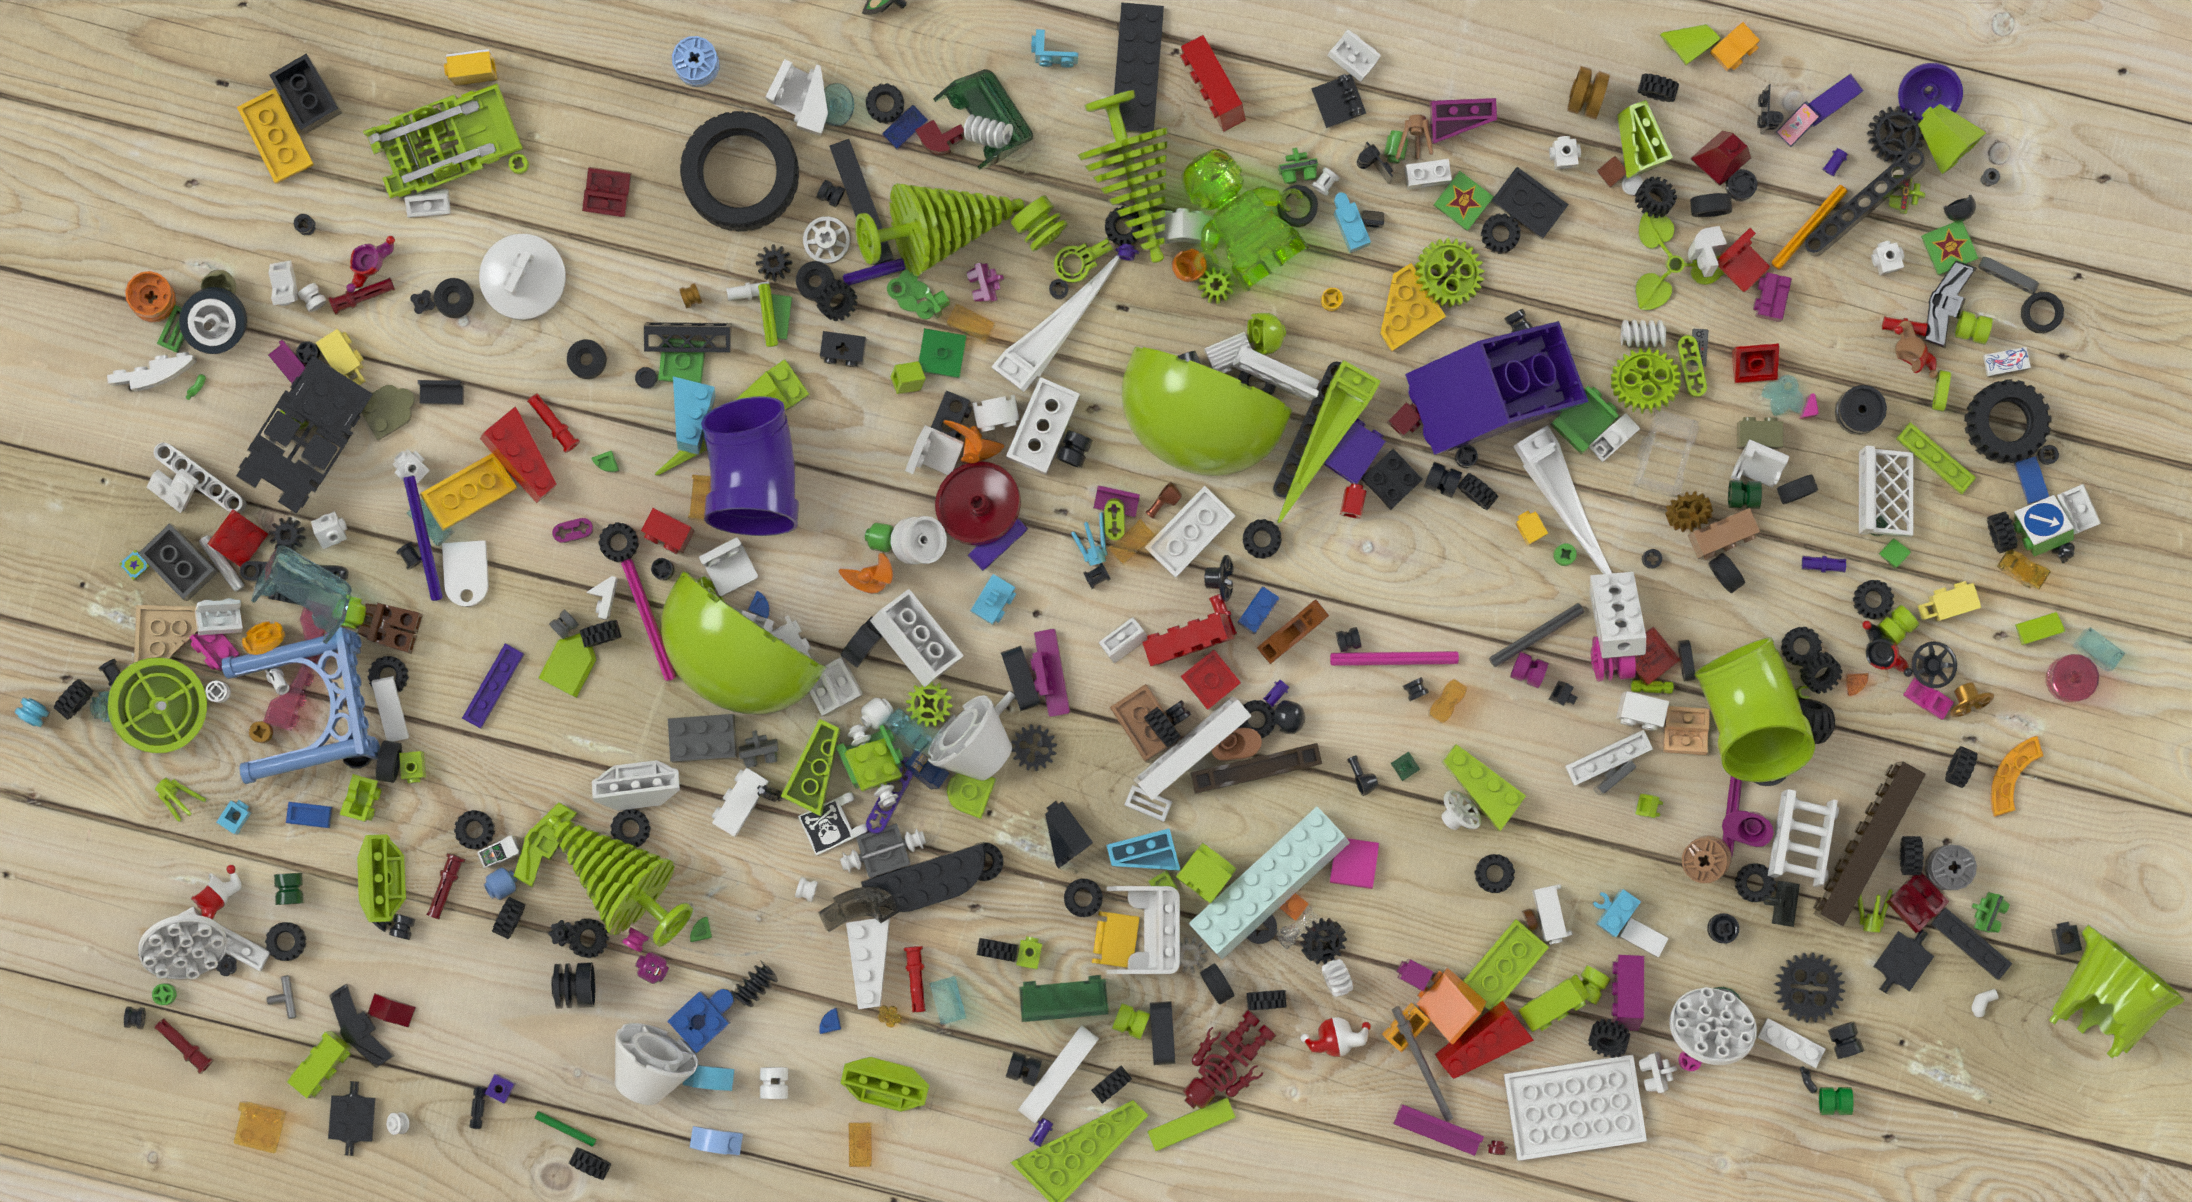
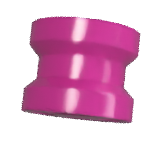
(635, 939)
(1692, 1064)

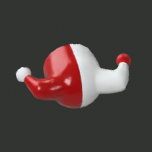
(216, 893)
(1336, 1037)

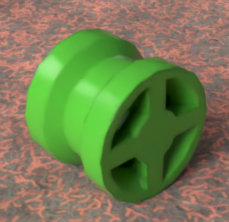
(1561, 556)
(159, 994)

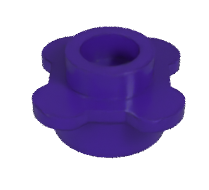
(1126, 252)

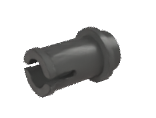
(1995, 176)

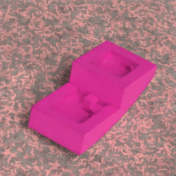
(1928, 699)

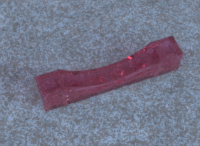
(284, 708)

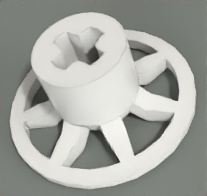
(826, 239)
(1457, 813)

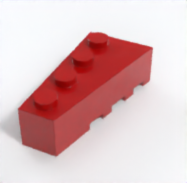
(1213, 83)
(518, 453)
(1188, 639)
(1484, 1041)

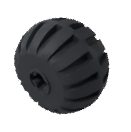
(1820, 718)

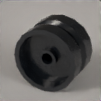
(1873, 410)

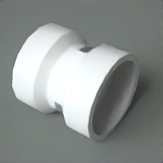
(312, 297)
(218, 691)

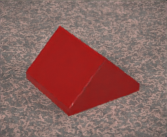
(1755, 363)

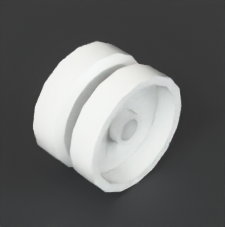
(918, 540)

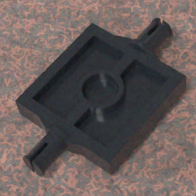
(1903, 961)
(351, 1118)

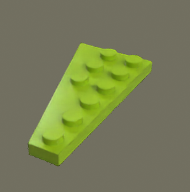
(1068, 1160)

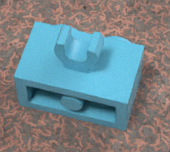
(993, 599)
(1616, 912)

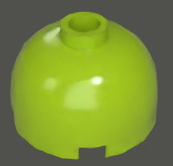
(1265, 332)

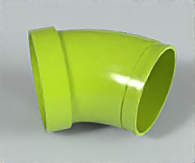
(1756, 713)

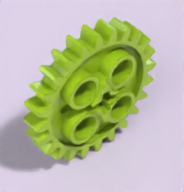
(1434, 259)
(1645, 380)

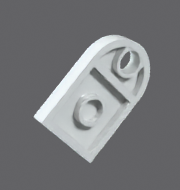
(465, 569)

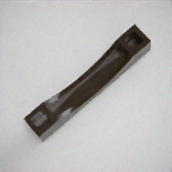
(1256, 768)

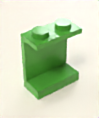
(1585, 422)
(883, 733)

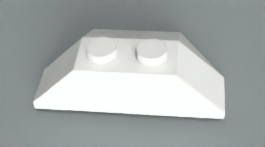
(636, 785)

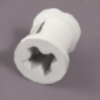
(1328, 176)

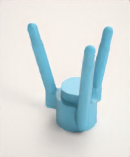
(1095, 554)

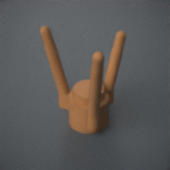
(1416, 125)

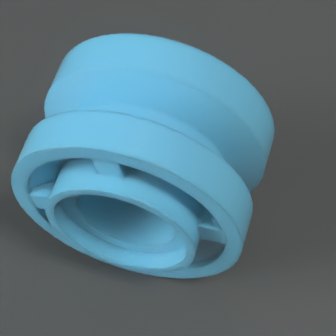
(32, 712)

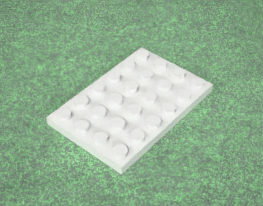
(1575, 1107)

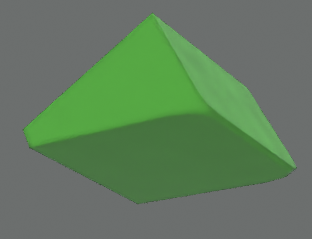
(1894, 553)

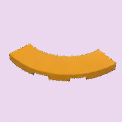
(2007, 773)

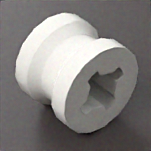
(806, 889)

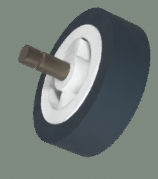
(213, 320)

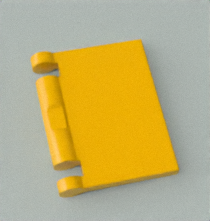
(1115, 939)

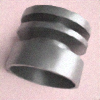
(1937, 867)

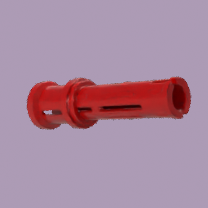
(559, 430)
(915, 967)

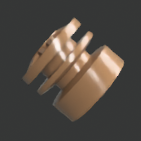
(1718, 854)

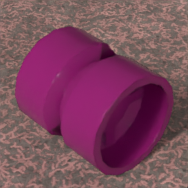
(1529, 670)

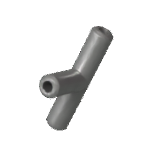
(287, 997)

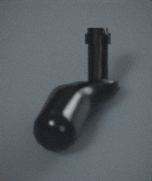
(1806, 1076)

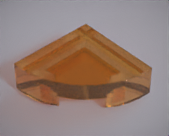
(1856, 683)

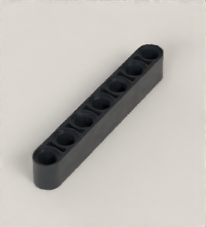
(1868, 192)
(1301, 438)

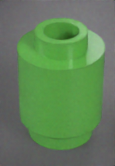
(1392, 145)

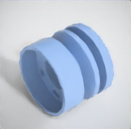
(694, 73)

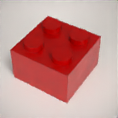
(667, 530)

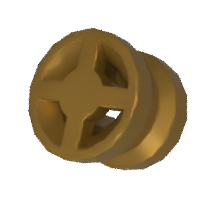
(690, 295)
(265, 732)

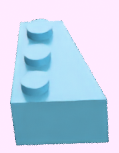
(691, 404)
(1145, 851)

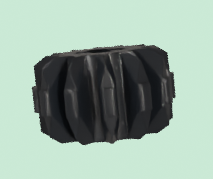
(781, 258)
(287, 526)

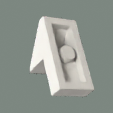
(607, 591)

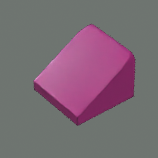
(1810, 408)

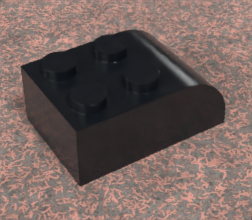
(305, 93)

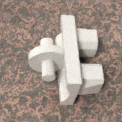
(1654, 1063)

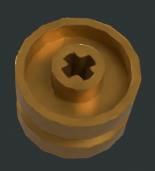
(1588, 92)

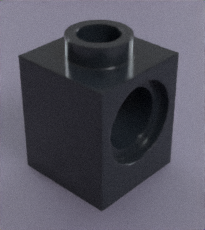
(2073, 945)

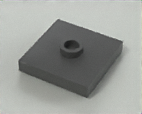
(1614, 777)

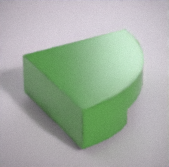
(606, 462)
(701, 930)

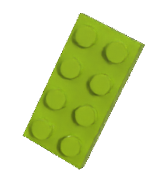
(1505, 964)

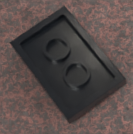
(1529, 203)

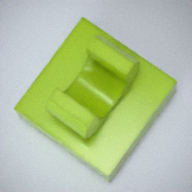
(1648, 805)

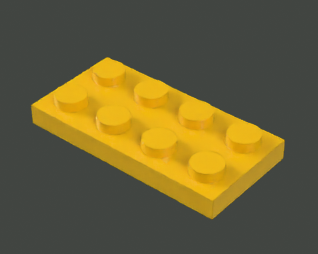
(275, 136)
(468, 491)

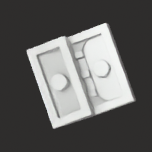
(835, 687)

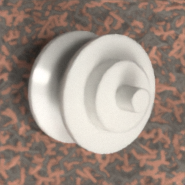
(397, 1123)

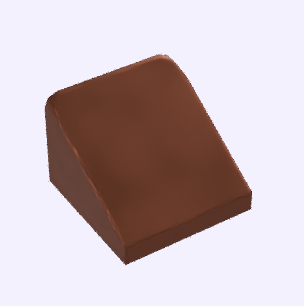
(1612, 171)

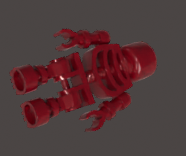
(1201, 1091)

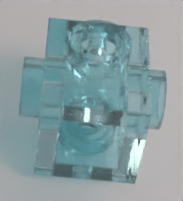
(98, 706)

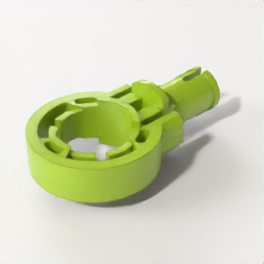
(1094, 252)

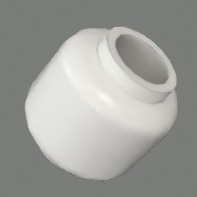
(876, 713)

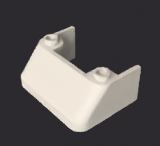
(1161, 929)

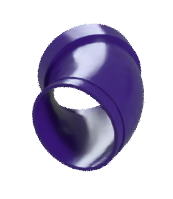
(750, 468)

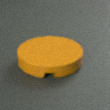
(263, 638)

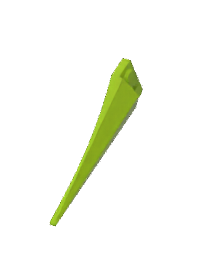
(777, 383)
(1343, 403)

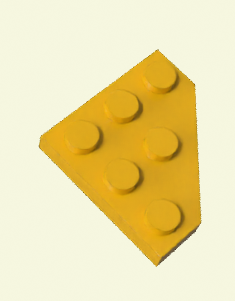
(1407, 309)

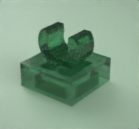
(1405, 766)

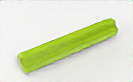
(768, 315)

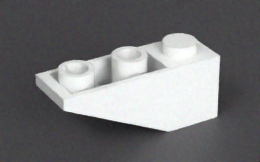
(814, 110)

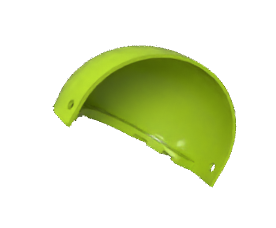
(1199, 415)
(729, 655)

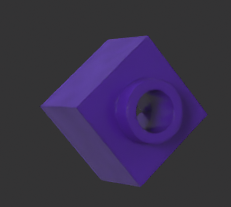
(507, 1088)

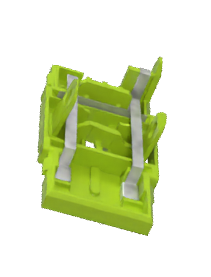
(480, 126)

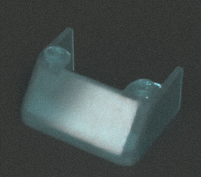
(306, 585)

